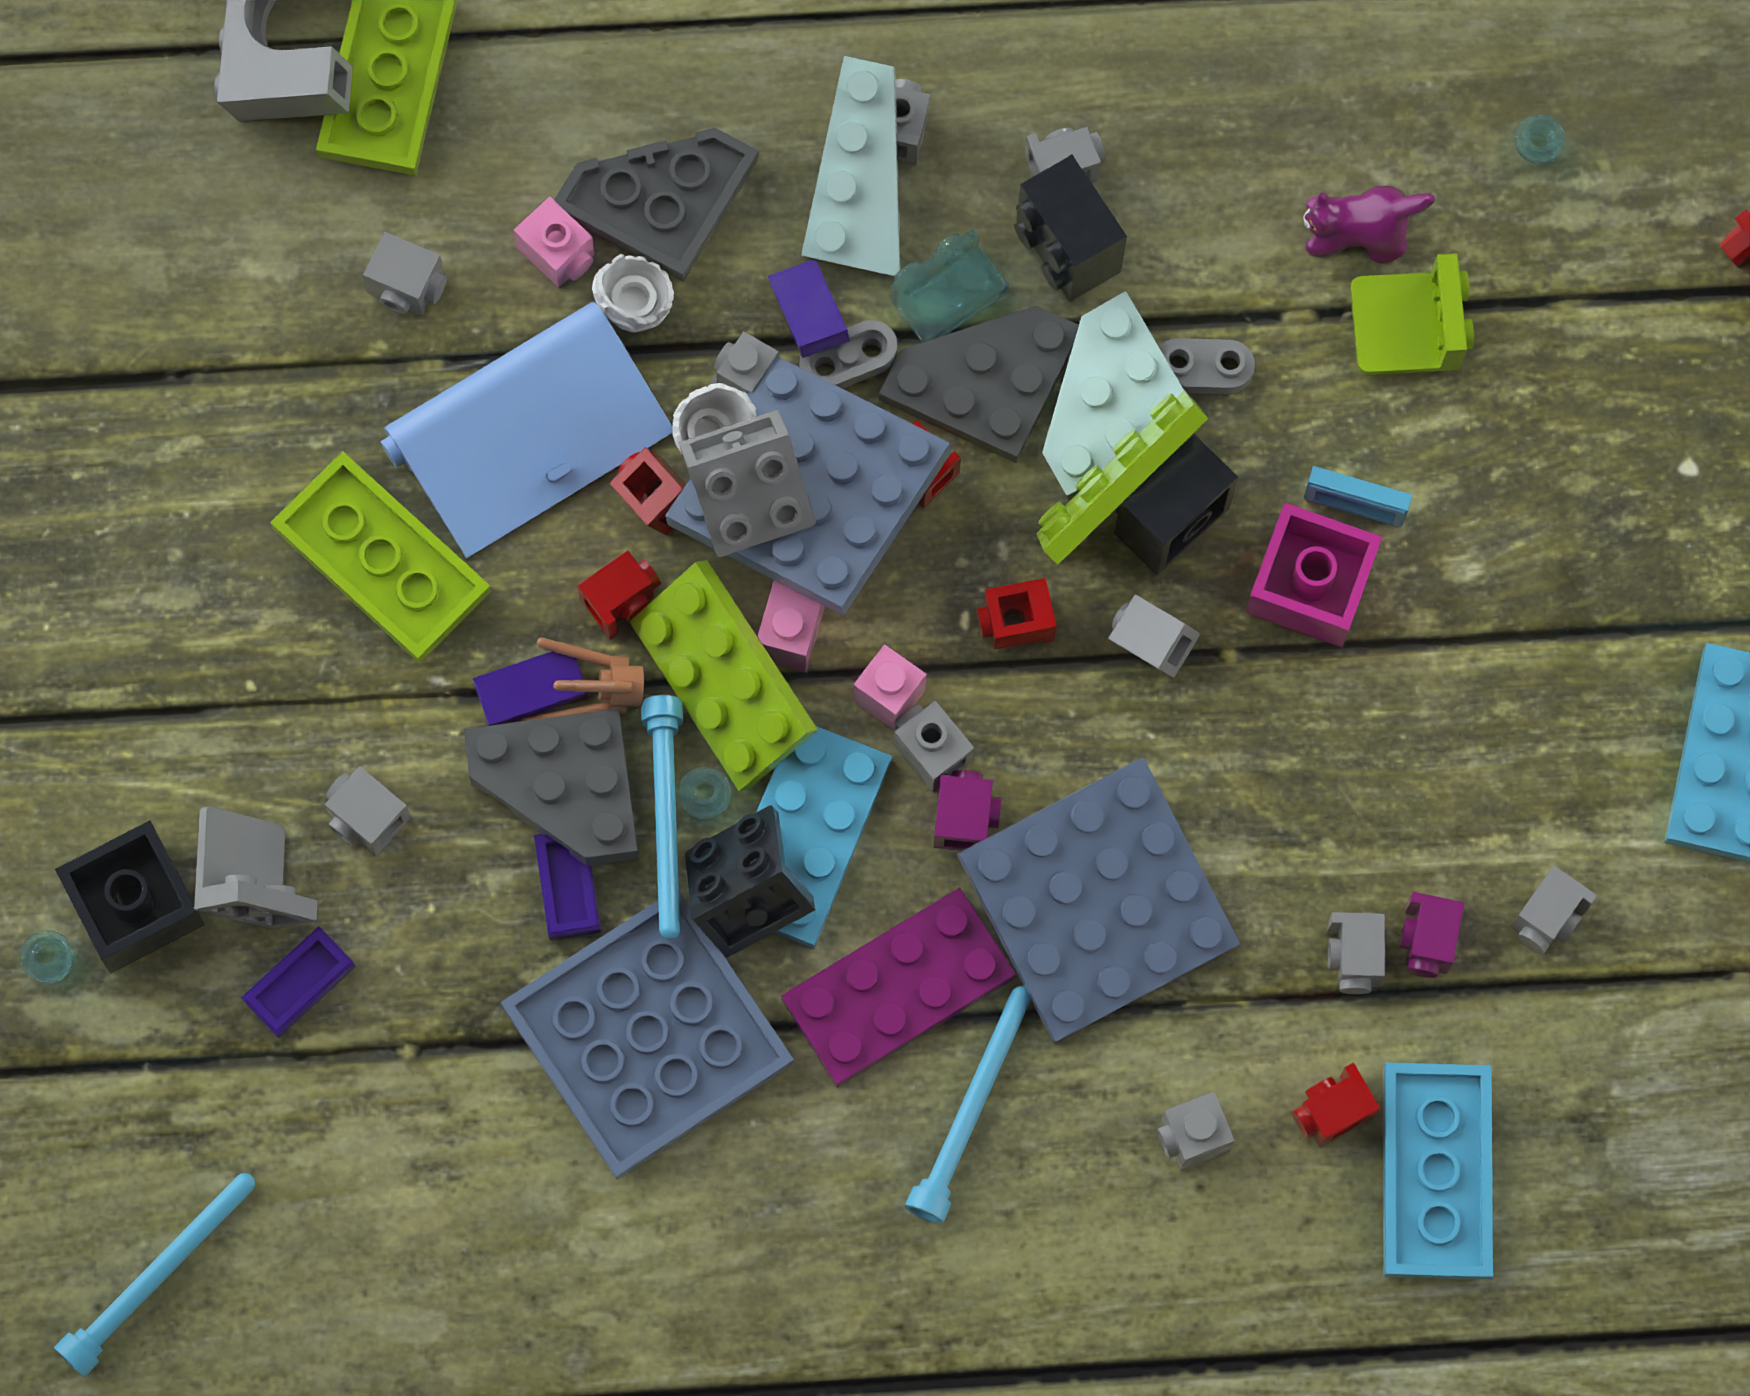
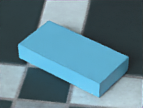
(1357, 497)

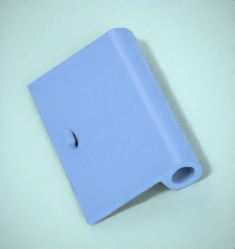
(499, 432)

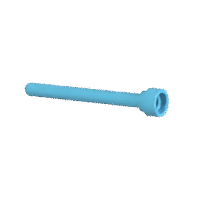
(662, 717)
(932, 1195)
(84, 1346)

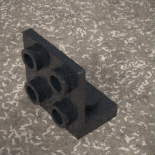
(742, 883)

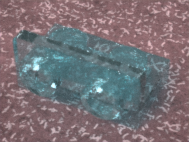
(947, 287)

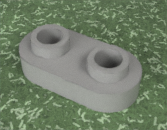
(848, 359)
(1204, 371)

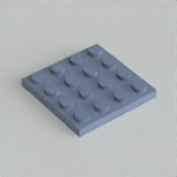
(860, 478)
(1098, 899)
(646, 1036)

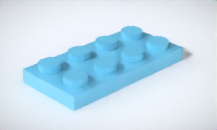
(1714, 771)
(823, 807)
(1437, 1171)

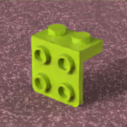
(1412, 320)

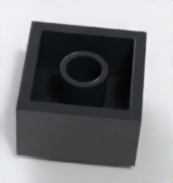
(1069, 229)
(1175, 504)
(129, 897)

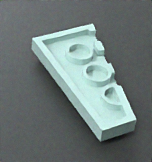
(856, 191)

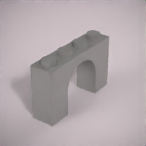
(272, 82)

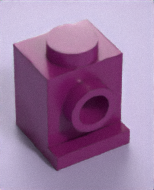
(1431, 934)

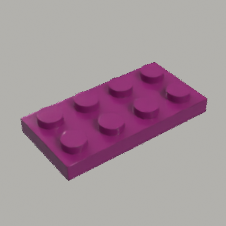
(898, 987)

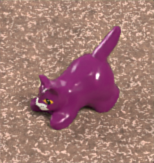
(1368, 220)

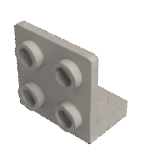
(748, 483)
(243, 872)

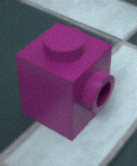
(965, 810)

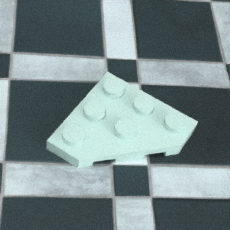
(1106, 391)

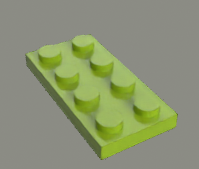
(394, 82)
(1107, 488)
(381, 557)
(723, 675)

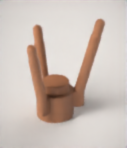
(619, 685)

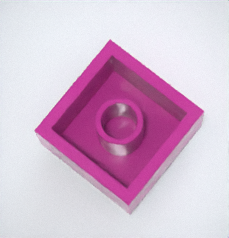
(1313, 574)

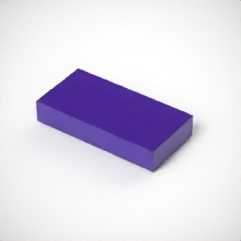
(808, 308)
(527, 688)
(566, 891)
(298, 982)

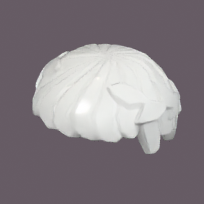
(633, 293)
(710, 410)

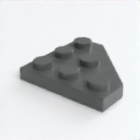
(660, 196)
(985, 378)
(561, 780)

